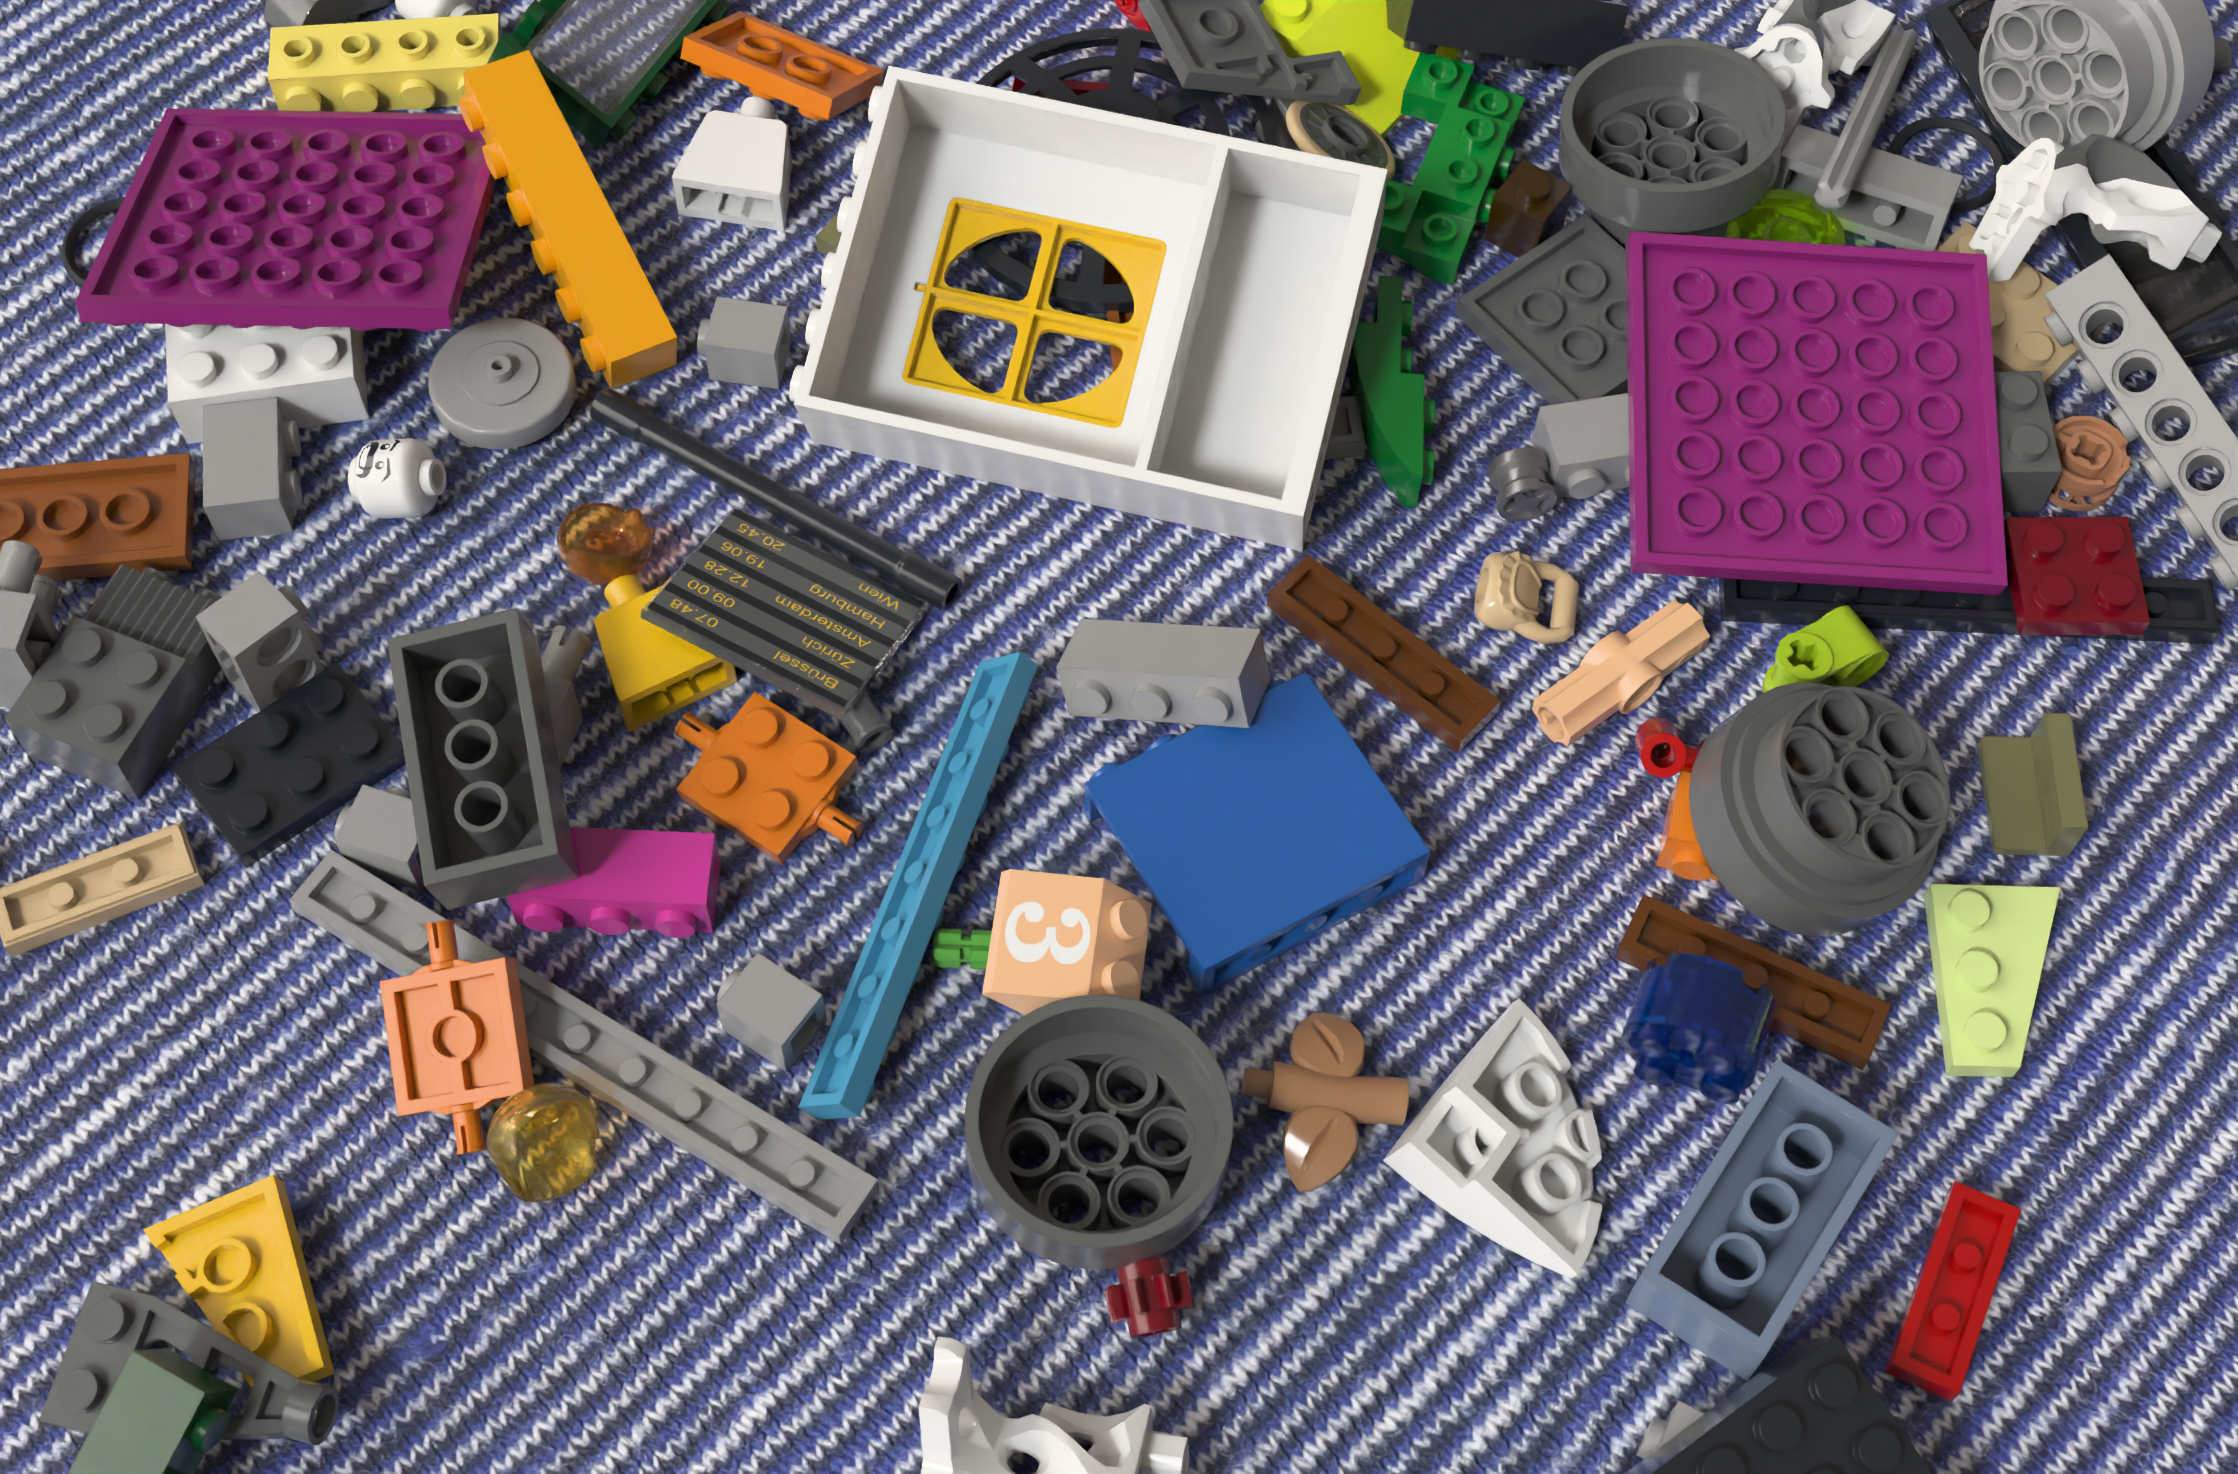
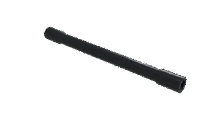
(905, 569)

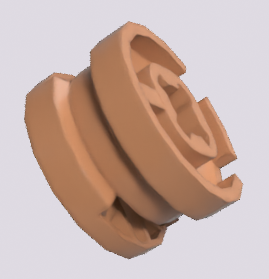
(2091, 462)

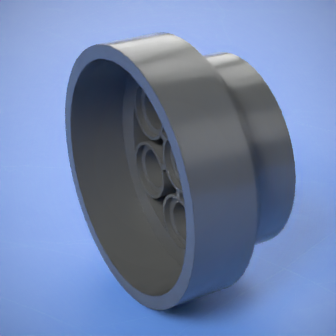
(1670, 137)
(1819, 806)
(1088, 1051)

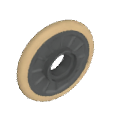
(1337, 134)

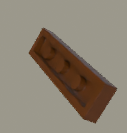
(1383, 653)
(1808, 1002)

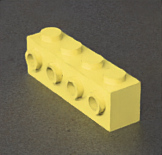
(383, 70)

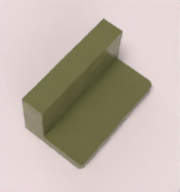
(2033, 790)

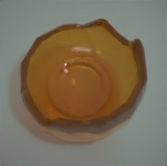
(604, 542)

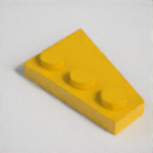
(250, 1275)

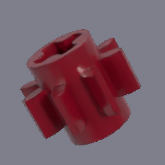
(1149, 1297)

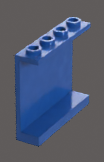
(1258, 831)

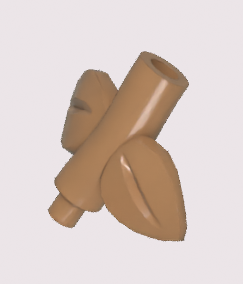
(1326, 1098)

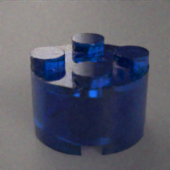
(1698, 1026)

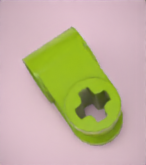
(1828, 652)

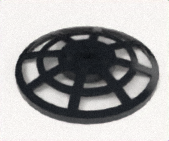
(1090, 293)

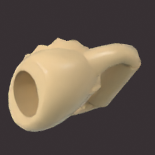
(1510, 593)

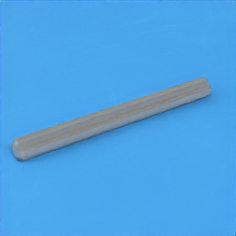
(1865, 118)

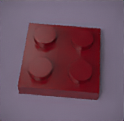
(2074, 576)

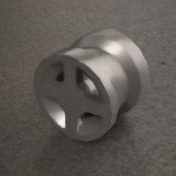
(1521, 484)

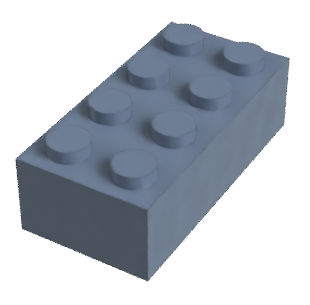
(1761, 1219)

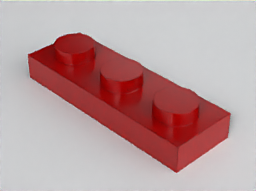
(1953, 1291)

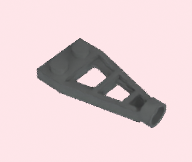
(125, 1320)

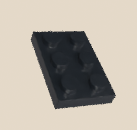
(291, 764)

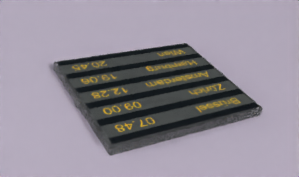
(785, 612)

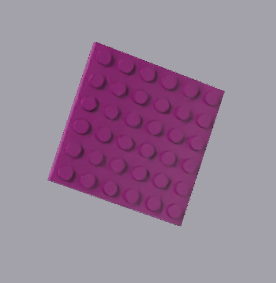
(295, 222)
(1812, 414)

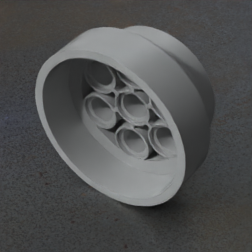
(2095, 68)

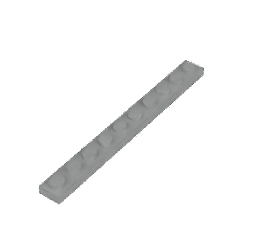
(608, 1058)

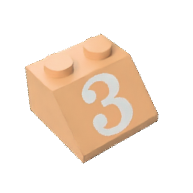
(1064, 940)

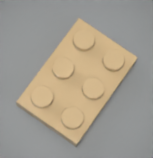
(2017, 313)

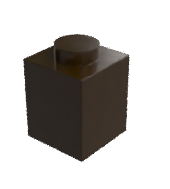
(1527, 209)

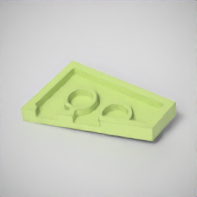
(1987, 971)

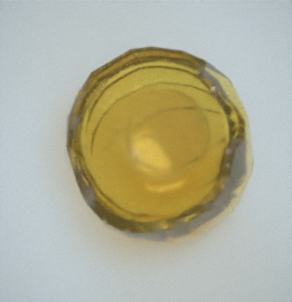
(544, 1141)

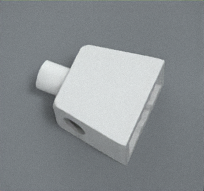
(737, 168)

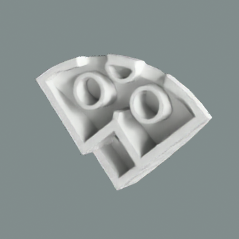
(1510, 1146)

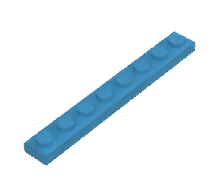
(918, 890)

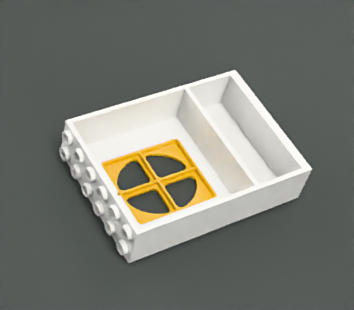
(1238, 278)

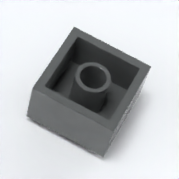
(106, 707)

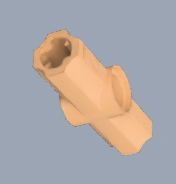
(1620, 672)

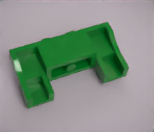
(1455, 183)

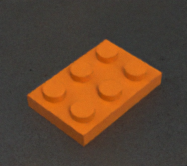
(781, 65)

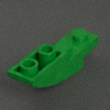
(1391, 397)

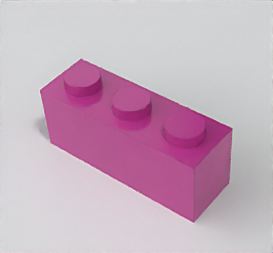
(630, 883)

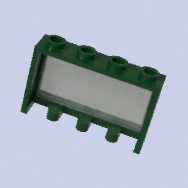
(606, 54)

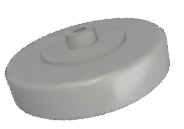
(502, 383)

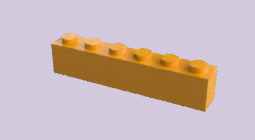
(569, 220)

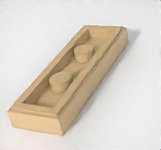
(97, 888)

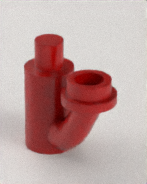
(1663, 749)

